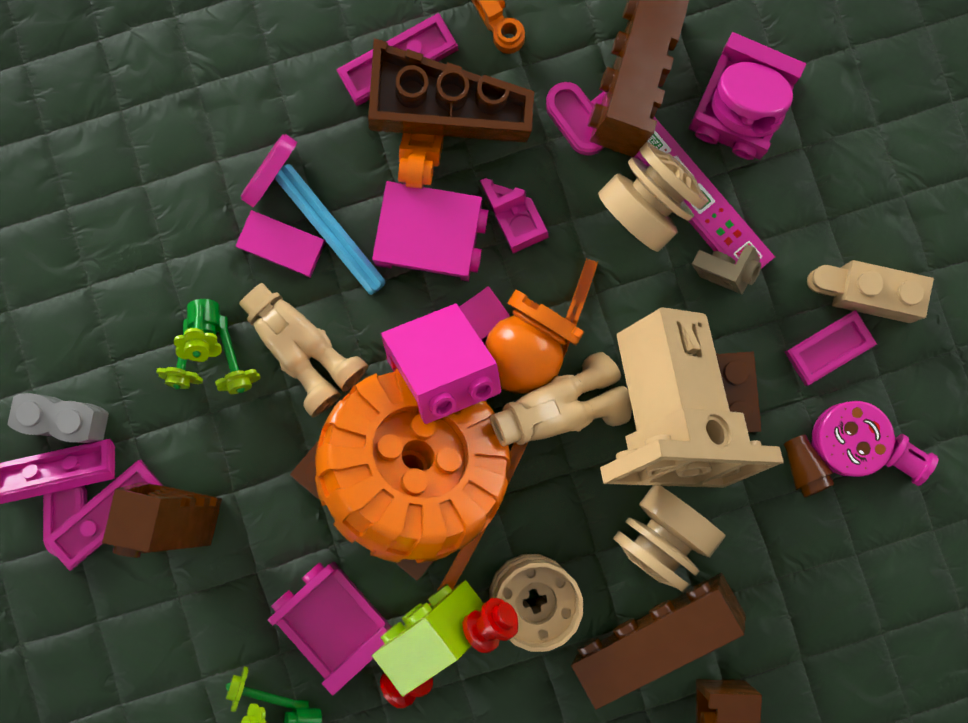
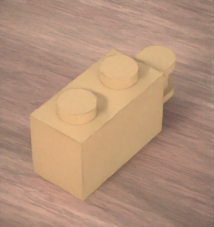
(874, 290)

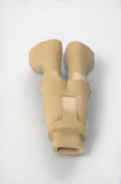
(294, 342)
(555, 406)

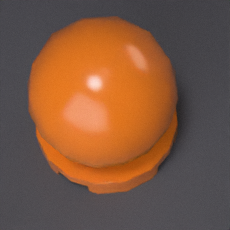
(529, 344)

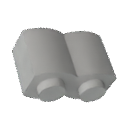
(57, 418)

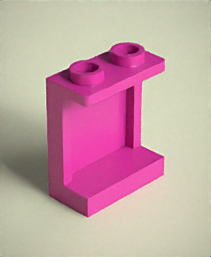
(705, 122)
(429, 230)
(442, 362)
(331, 624)

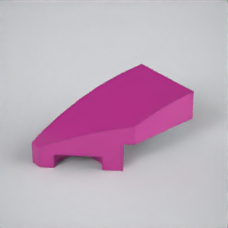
(515, 215)

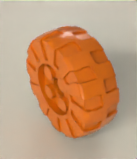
(402, 511)

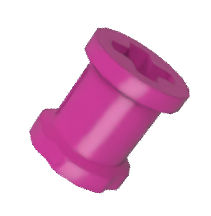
(912, 460)

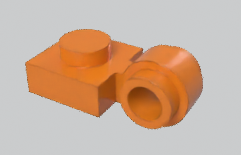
(492, 15)
(418, 157)

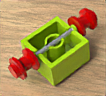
(437, 638)

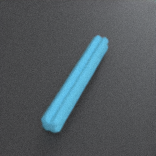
(330, 229)

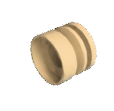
(649, 200)
(669, 537)
(555, 613)

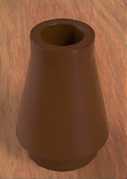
(807, 467)

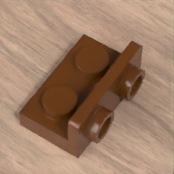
(740, 386)

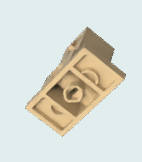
(681, 410)

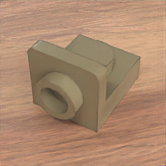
(722, 269)

